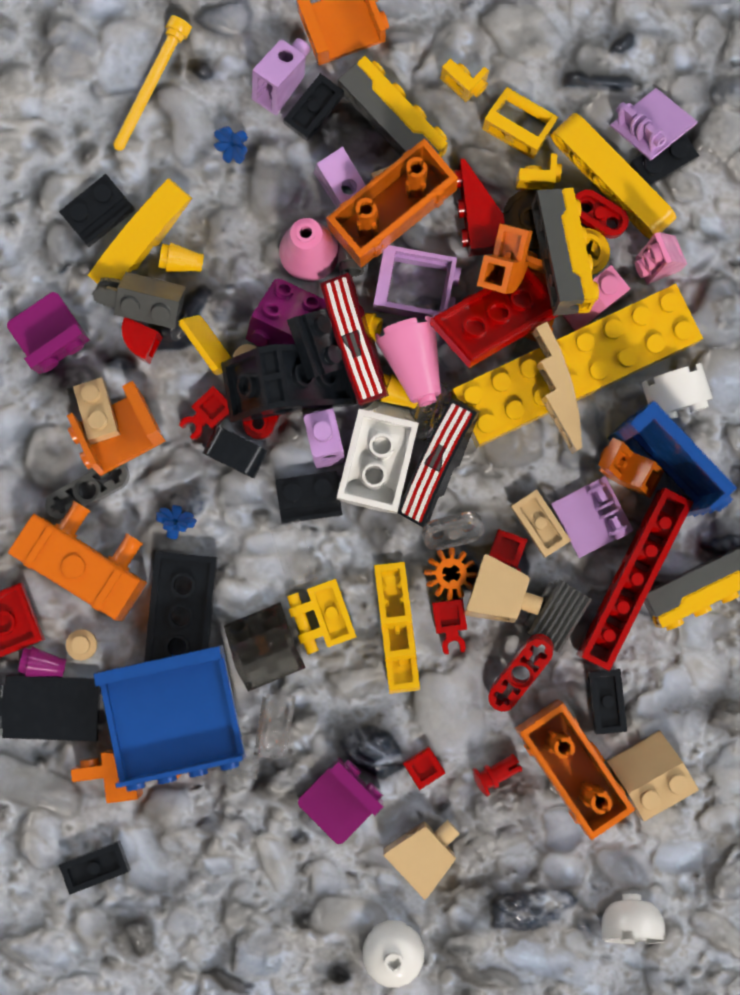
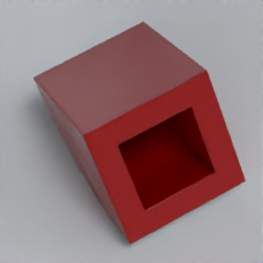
(140, 339)

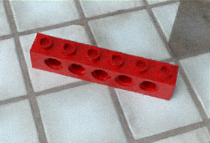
(634, 578)

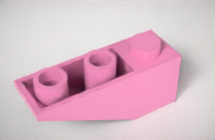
(660, 258)

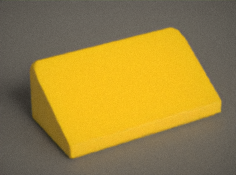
(205, 342)

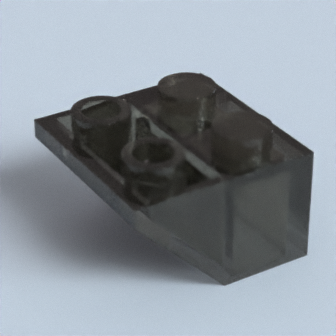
(263, 647)

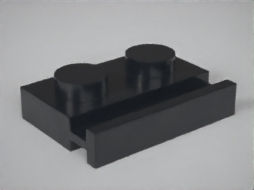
(97, 210)
(316, 343)
(308, 497)

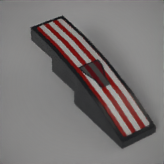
(438, 461)

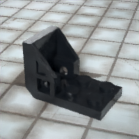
(274, 383)

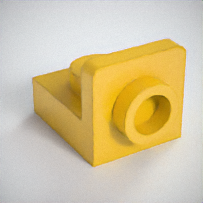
(461, 82)
(534, 176)

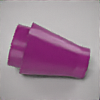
(40, 663)

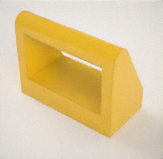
(513, 133)

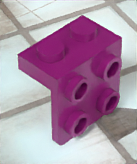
(281, 302)
(47, 333)
(340, 800)

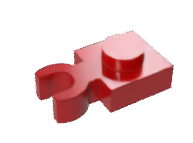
(210, 409)
(450, 619)

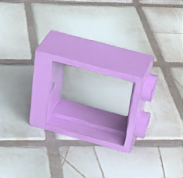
(420, 258)

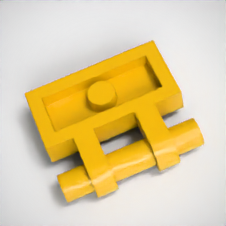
(330, 613)

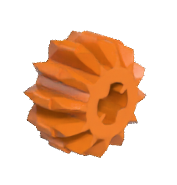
(448, 563)

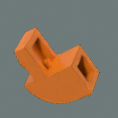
(508, 264)
(629, 469)
(91, 769)

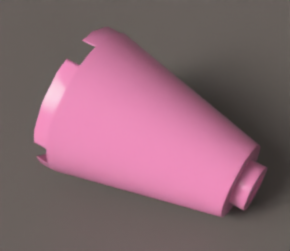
(308, 250)
(413, 358)

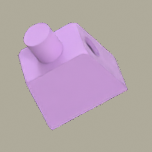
(279, 74)
(338, 172)
(324, 438)

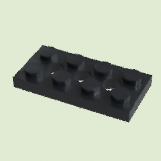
(166, 599)

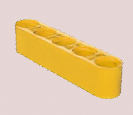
(613, 175)

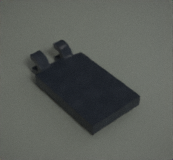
(50, 708)

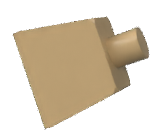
(500, 593)
(423, 855)

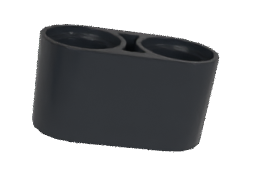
(235, 452)

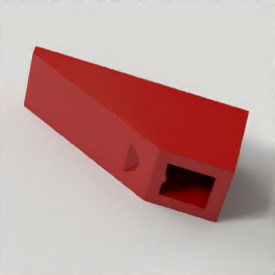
(479, 212)

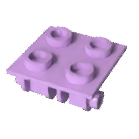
(652, 123)
(592, 517)

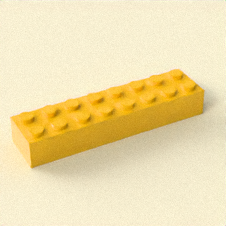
(594, 357)

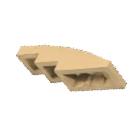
(561, 401)

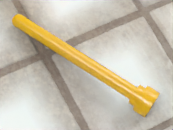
(176, 31)

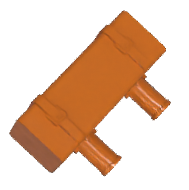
(392, 202)
(78, 567)
(575, 769)

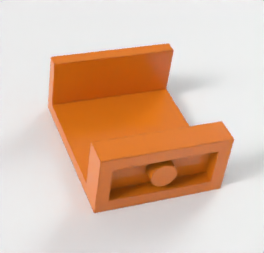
(342, 26)
(137, 434)

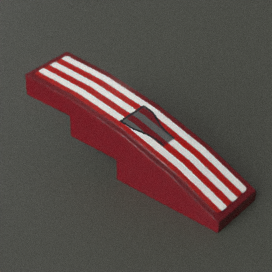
(354, 339)

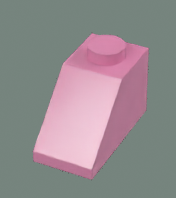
(611, 290)

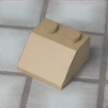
(652, 775)

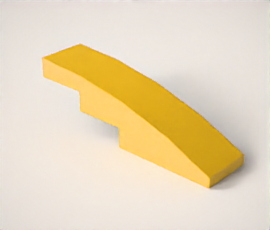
(142, 232)
(397, 627)

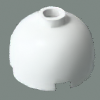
(632, 922)
(393, 954)

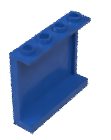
(678, 458)
(171, 717)

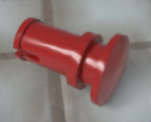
(494, 774)

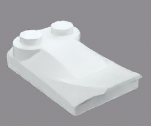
(378, 457)

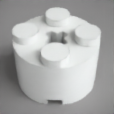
(679, 390)

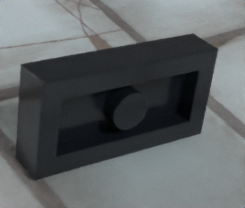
(313, 107)
(667, 162)
(607, 701)
(94, 867)

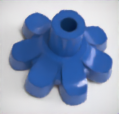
(231, 144)
(175, 521)

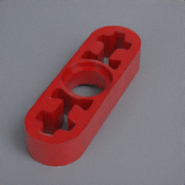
(521, 686)

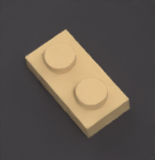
(96, 410)
(540, 523)

